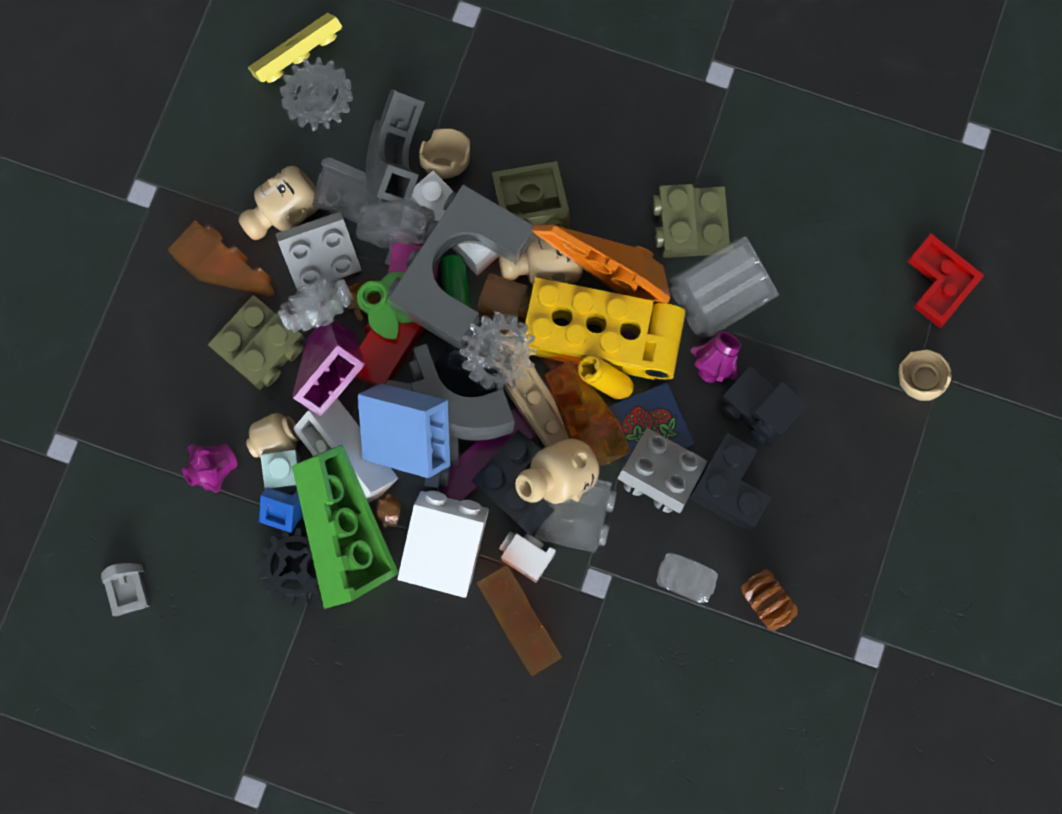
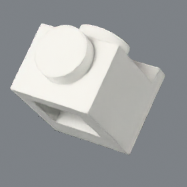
(526, 555)

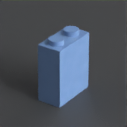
(404, 430)

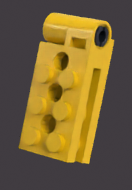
(655, 326)

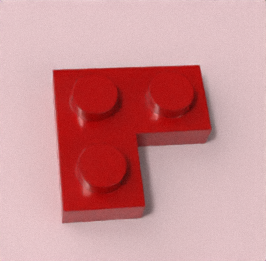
(951, 277)

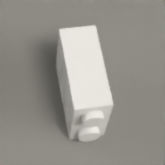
(443, 543)

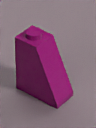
(327, 366)

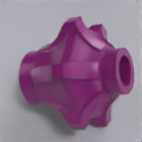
(718, 357)
(209, 466)

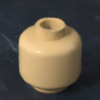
(272, 435)

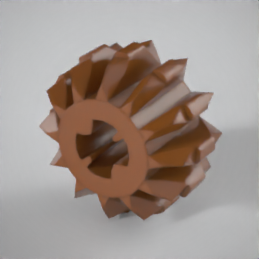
(769, 600)

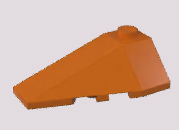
(617, 265)

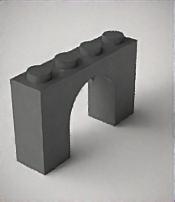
(465, 220)

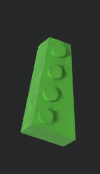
(341, 528)

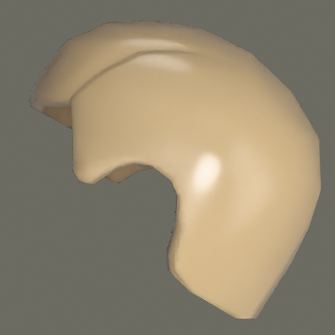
(445, 153)
(924, 375)

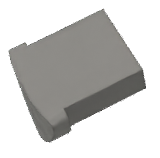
(125, 588)

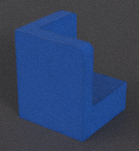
(280, 509)

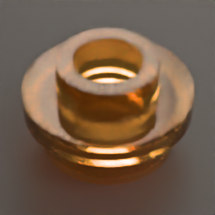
(388, 511)

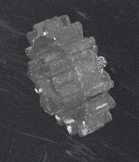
(323, 81)
(315, 304)
(484, 347)

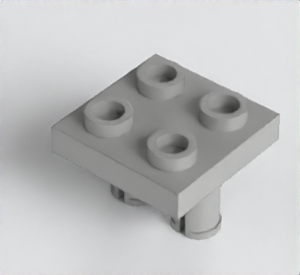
(319, 250)
(662, 471)

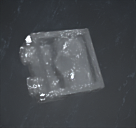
(580, 522)

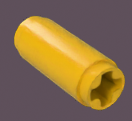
(605, 377)

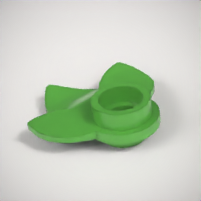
(380, 315)

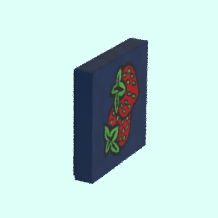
(652, 410)

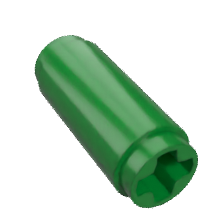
(454, 278)

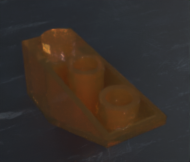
(212, 262)
(586, 414)

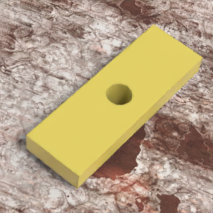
(296, 48)

